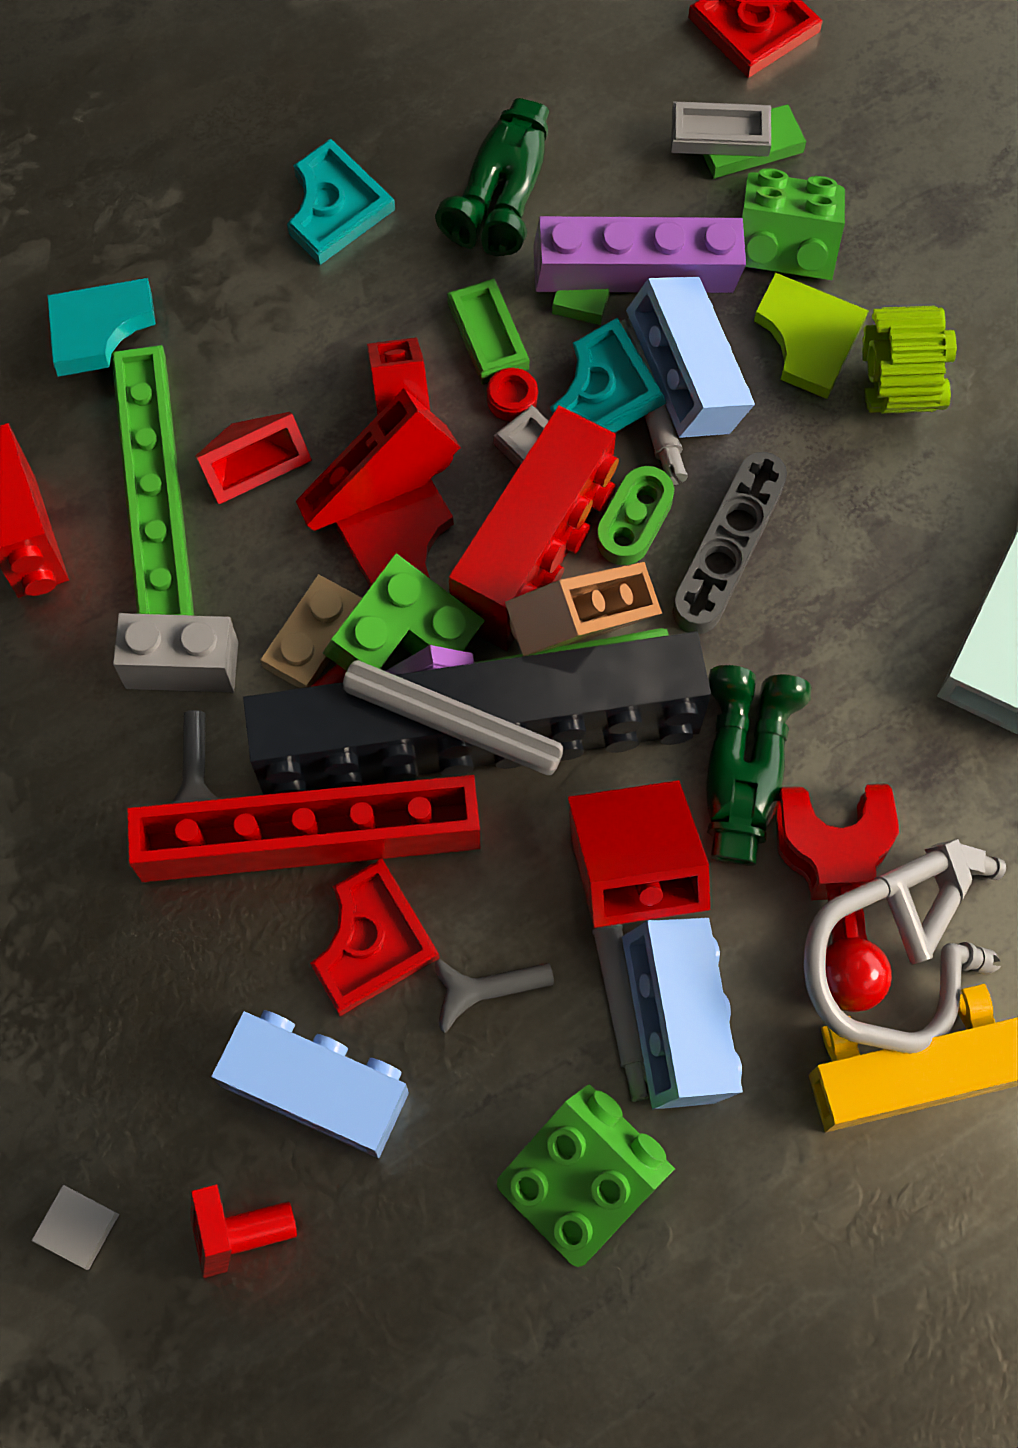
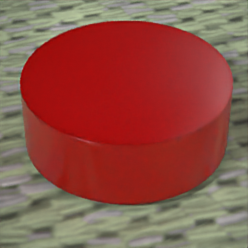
(511, 393)

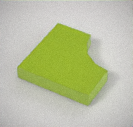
(812, 330)

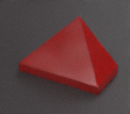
(252, 454)

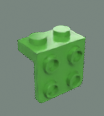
(793, 223)
(584, 1174)

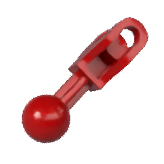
(835, 863)

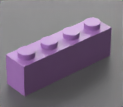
(629, 250)

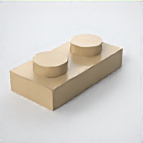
(300, 644)

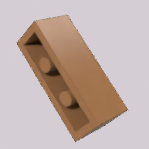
(582, 608)

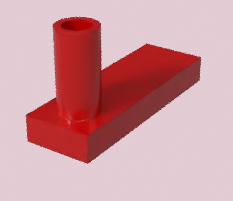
(222, 1236)

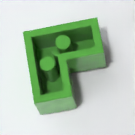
(405, 611)

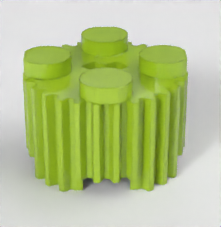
(908, 359)

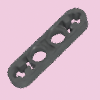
(733, 543)

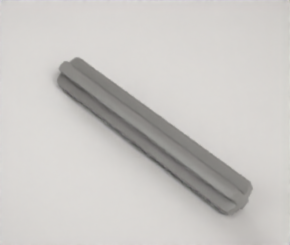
(453, 717)

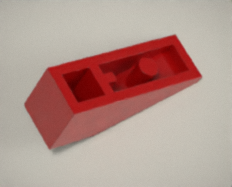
(384, 461)

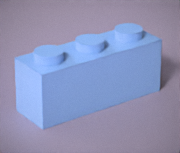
(689, 356)
(681, 1013)
(312, 1081)

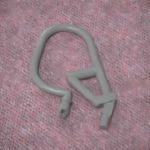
(953, 870)

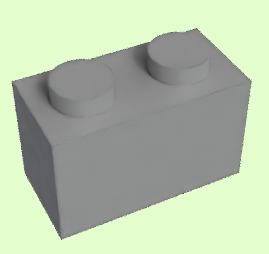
(176, 652)

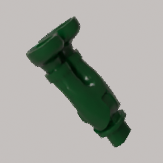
(508, 154)
(742, 793)

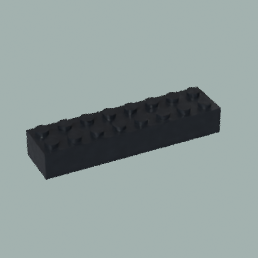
(574, 696)

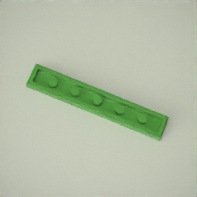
(151, 482)

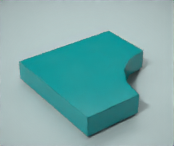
(337, 202)
(94, 320)
(610, 380)

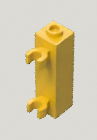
(893, 1083)

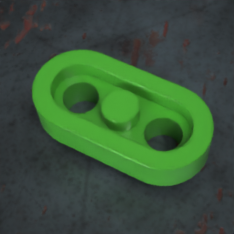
(632, 518)

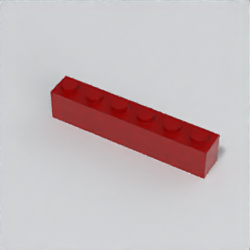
(303, 828)

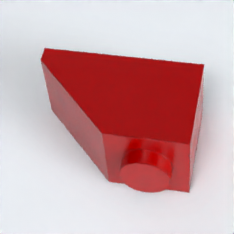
(395, 367)

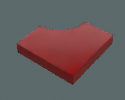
(755, 30)
(398, 526)
(375, 940)

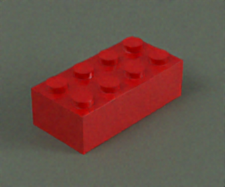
(536, 520)

